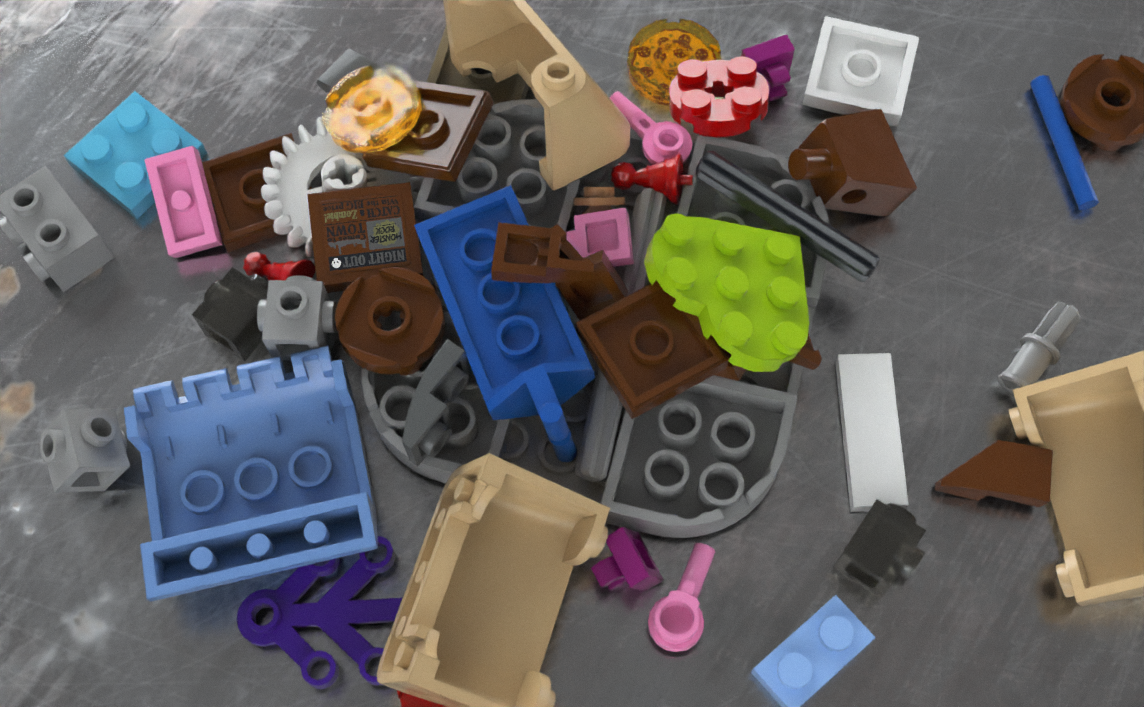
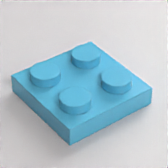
(116, 150)

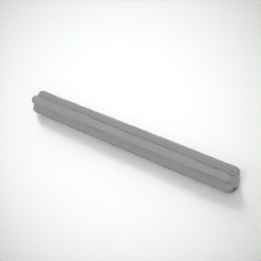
(605, 406)

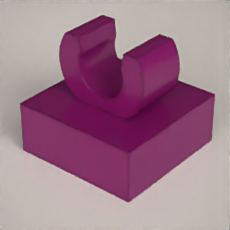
(774, 63)
(628, 563)

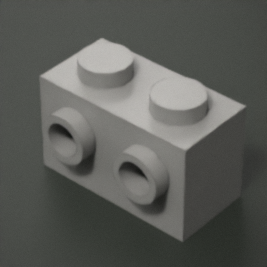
(53, 229)

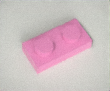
(183, 202)

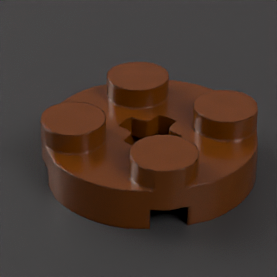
(1094, 118)
(403, 347)

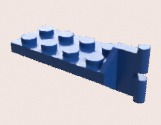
(511, 331)

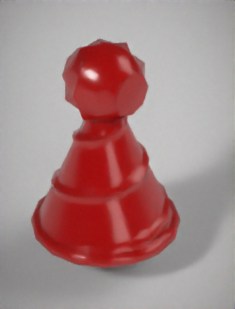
(662, 177)
(260, 265)

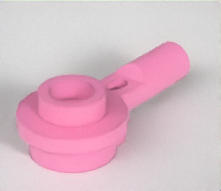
(659, 139)
(676, 619)

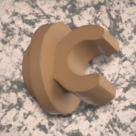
(598, 199)

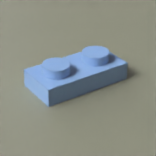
(813, 654)

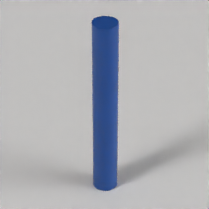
(1064, 143)

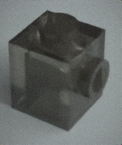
(230, 312)
(882, 548)

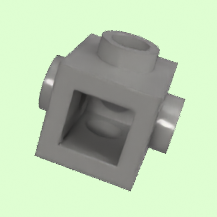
(295, 316)
(84, 449)

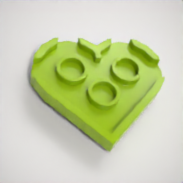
(738, 283)

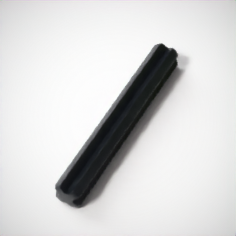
(787, 216)

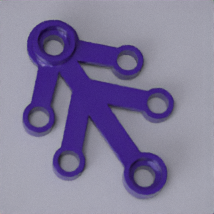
(332, 614)

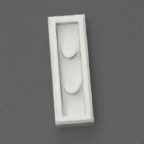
(870, 430)

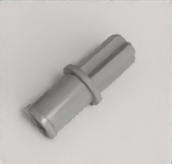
(1040, 347)

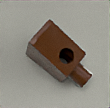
(854, 164)

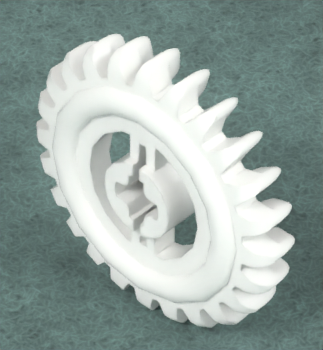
(293, 174)

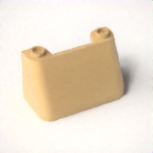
(510, 38)
(1097, 472)
(490, 588)

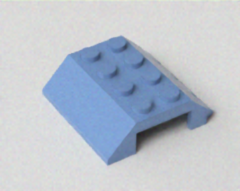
(251, 473)

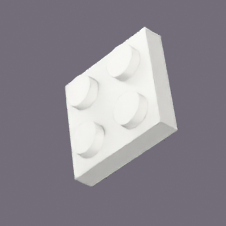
(860, 69)

